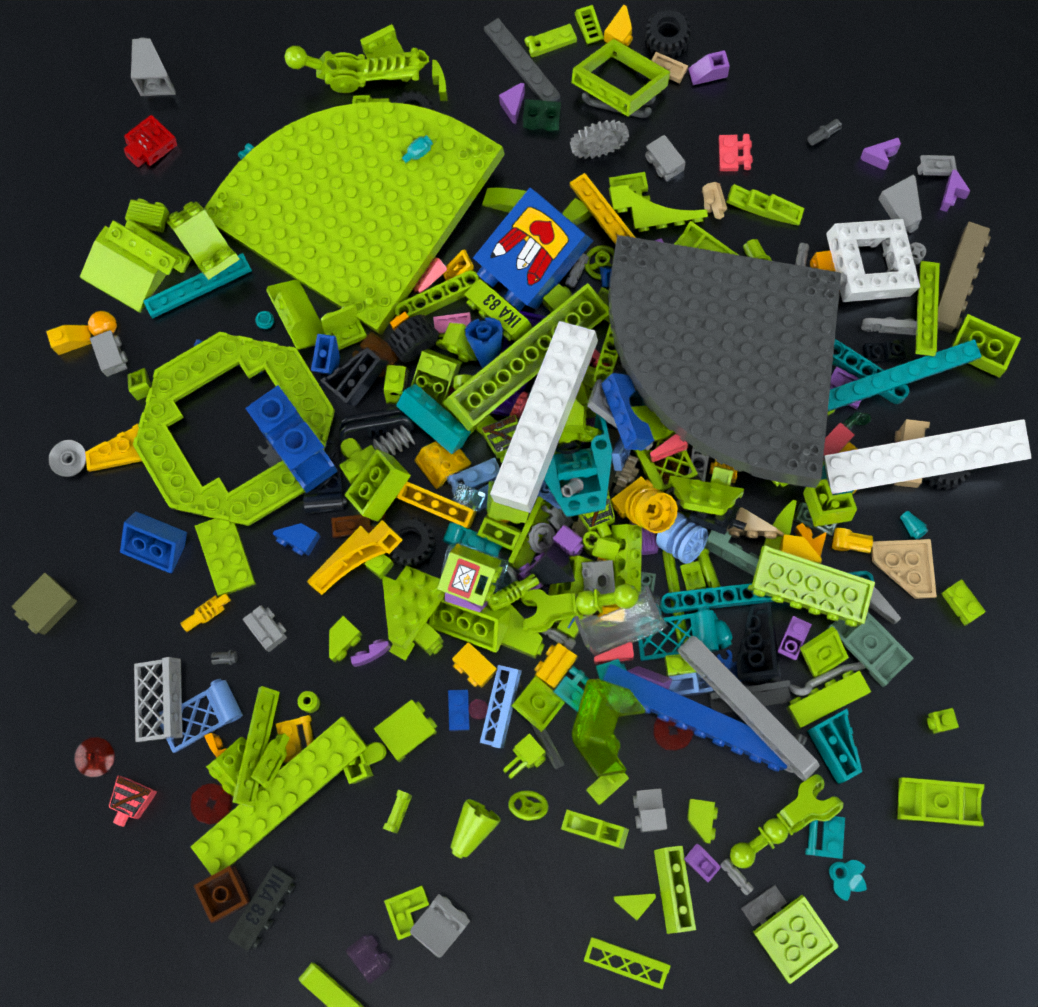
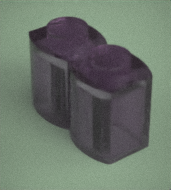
(368, 958)

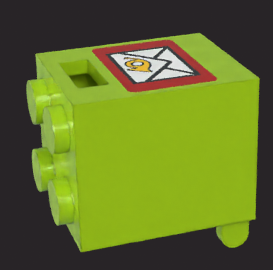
(464, 571)

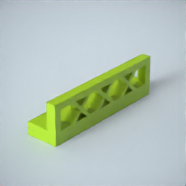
(522, 553)
(630, 955)

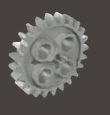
(599, 139)

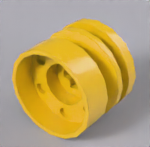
(651, 509)

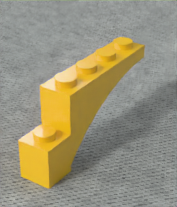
(353, 552)

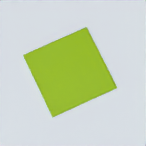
(400, 652)

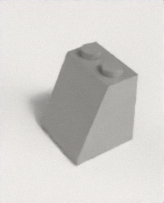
(148, 70)

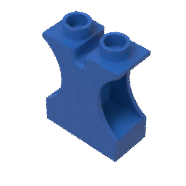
(292, 438)

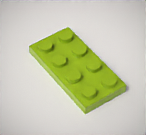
(225, 556)

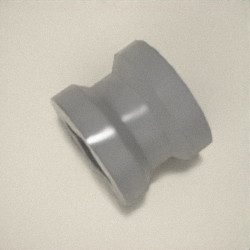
(918, 250)

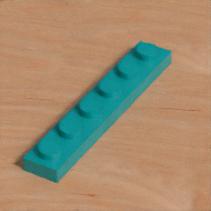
(194, 288)

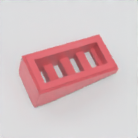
(432, 273)
(668, 448)
(623, 653)

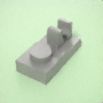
(936, 165)

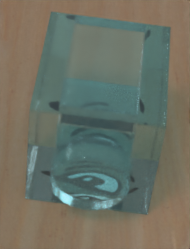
(468, 497)

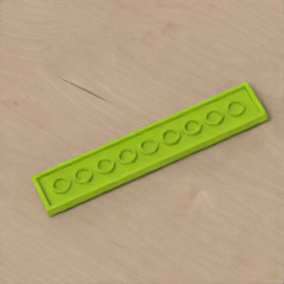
(288, 791)

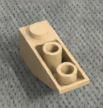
(755, 527)

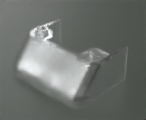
(622, 625)

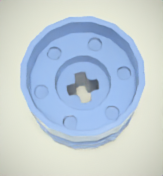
(683, 539)

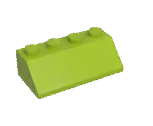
(479, 628)

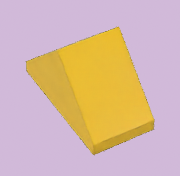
(458, 265)

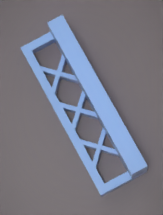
(506, 710)

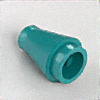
(914, 526)

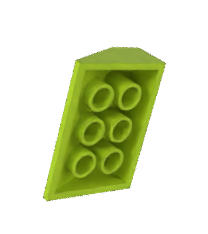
(120, 273)

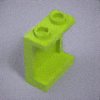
(405, 729)

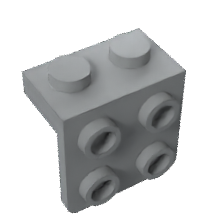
(439, 926)

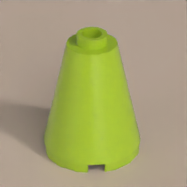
(472, 828)

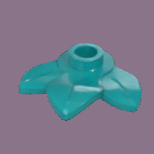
(849, 880)

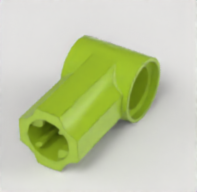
(755, 250)

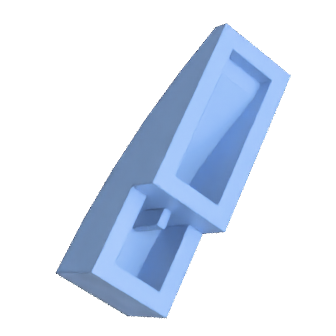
(689, 685)

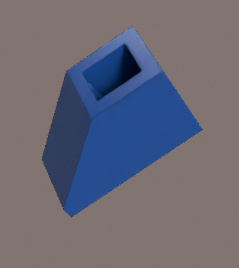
(299, 537)

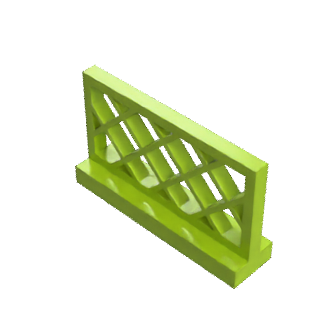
(653, 475)

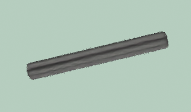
(545, 740)

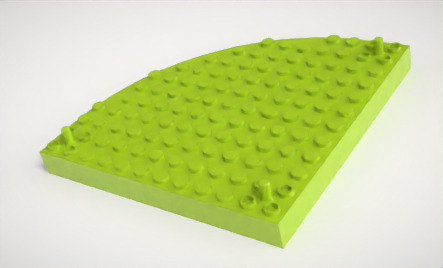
(346, 209)

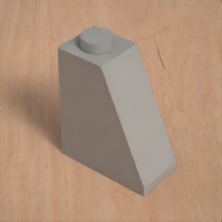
(903, 203)

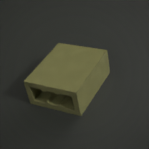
(43, 604)

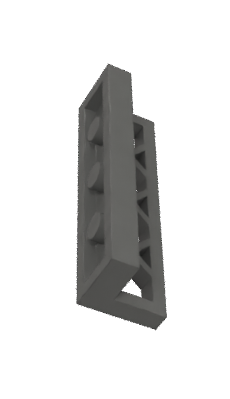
(767, 694)

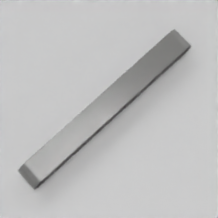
(748, 708)

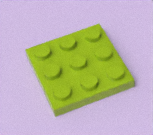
(795, 939)

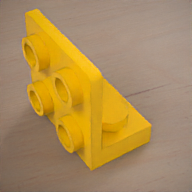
(439, 463)

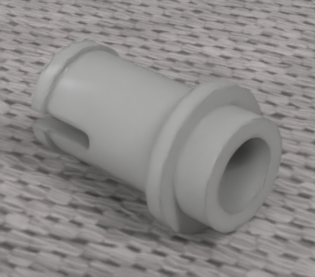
(574, 486)

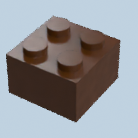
(222, 894)

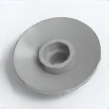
(62, 452)

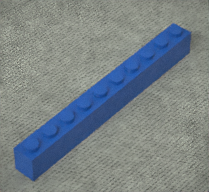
(695, 717)

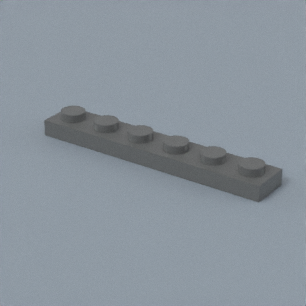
(521, 61)

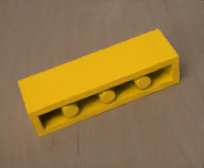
(437, 505)

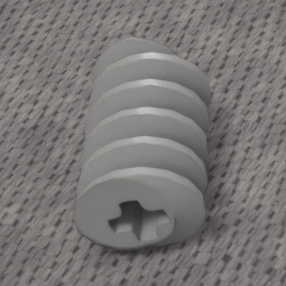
(394, 441)

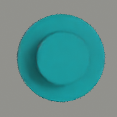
(264, 320)

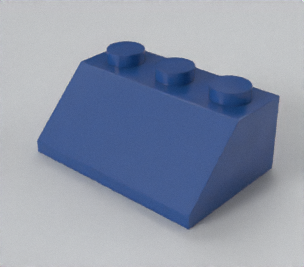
(152, 541)

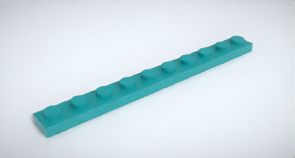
(903, 374)

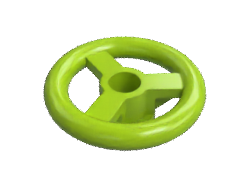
(602, 255)
(528, 808)

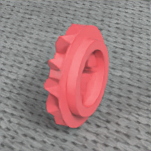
(520, 405)

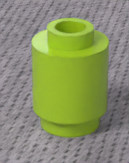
(313, 706)

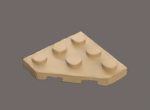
(908, 565)

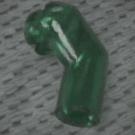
(857, 418)

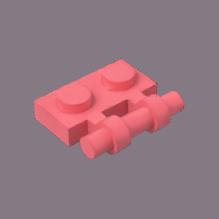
(729, 149)

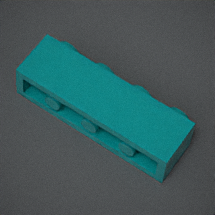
(433, 418)

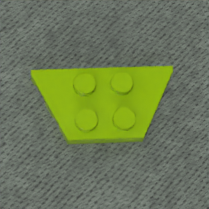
(705, 496)

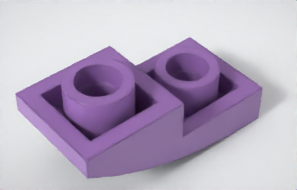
(376, 649)

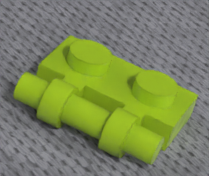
(637, 183)

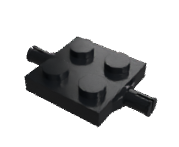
(717, 522)

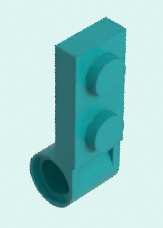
(468, 537)

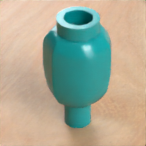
(418, 148)
(723, 633)

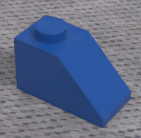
(326, 355)

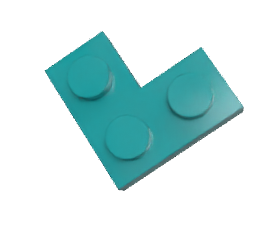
(581, 466)

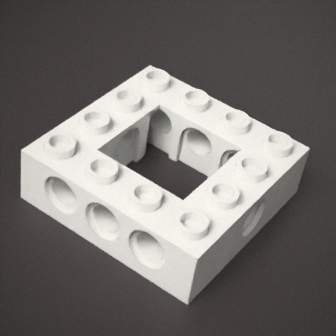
(855, 285)

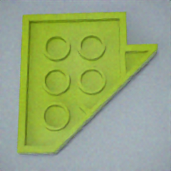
(409, 604)

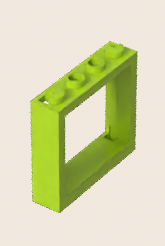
(608, 93)

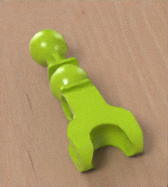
(570, 605)
(790, 820)

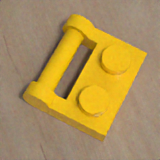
(291, 730)

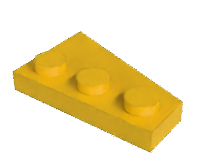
(114, 452)

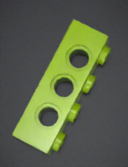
(628, 560)

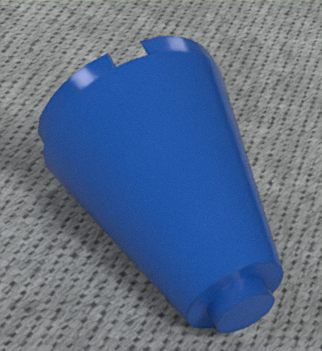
(485, 339)

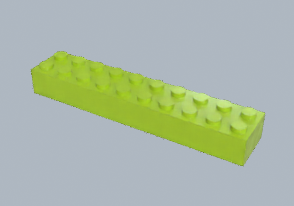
(522, 359)

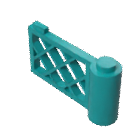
(702, 627)

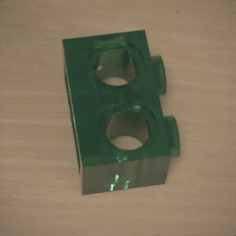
(542, 110)

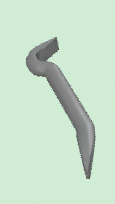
(825, 677)

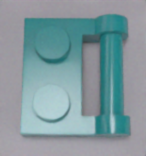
(831, 838)

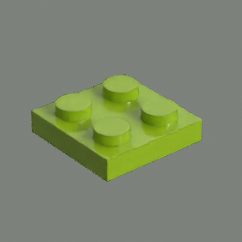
(824, 652)
(538, 703)

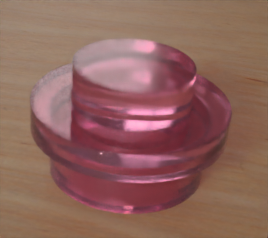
(478, 709)

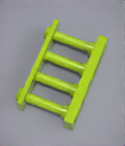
(148, 246)

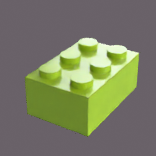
(993, 343)
(377, 485)

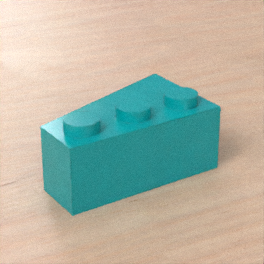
(837, 747)

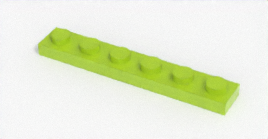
(927, 309)
(256, 743)

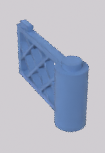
(224, 708)

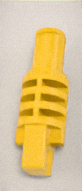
(206, 612)

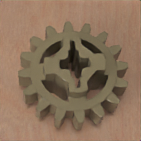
(627, 475)

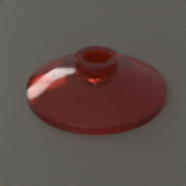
(103, 757)

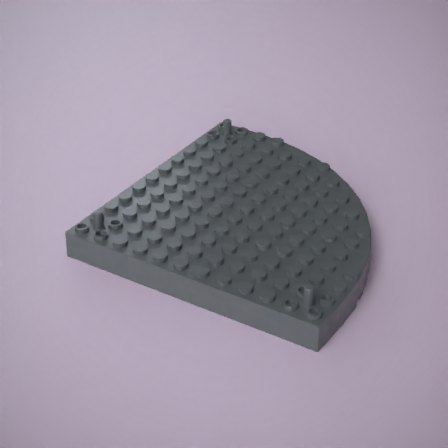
(729, 352)

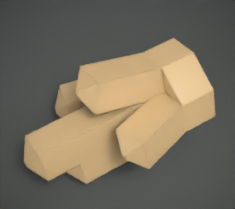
(714, 199)

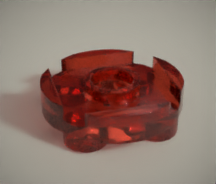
(670, 742)
(221, 808)

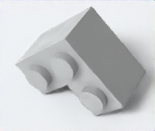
(650, 810)

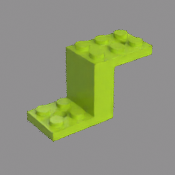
(202, 239)

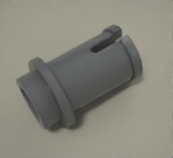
(224, 657)

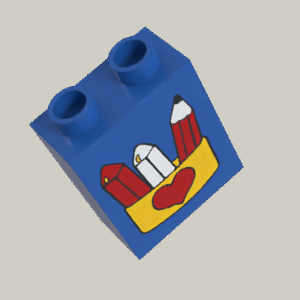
(531, 251)

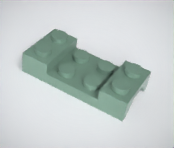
(733, 553)
(874, 648)

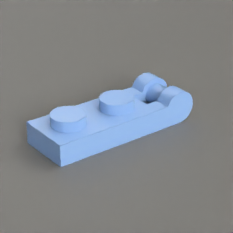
(475, 475)

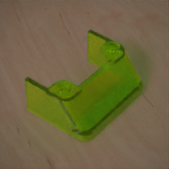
(596, 722)

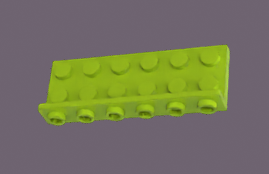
(812, 586)

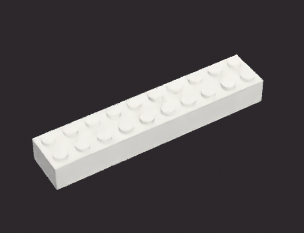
(544, 417)
(927, 456)

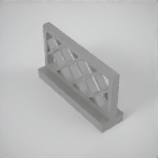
(170, 698)

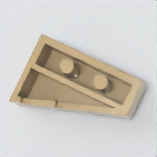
(911, 430)

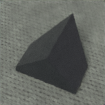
(553, 567)

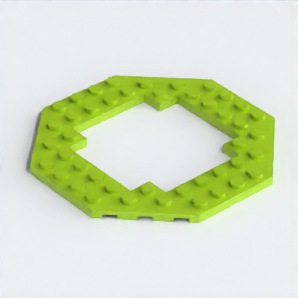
(191, 371)

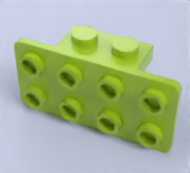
(296, 313)

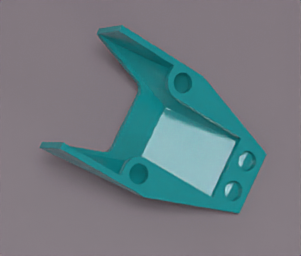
(595, 488)

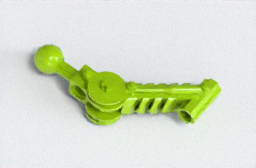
(348, 72)

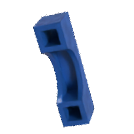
(632, 430)

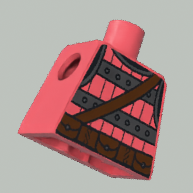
(129, 799)

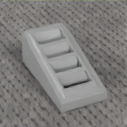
(883, 608)

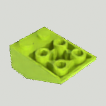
(436, 374)

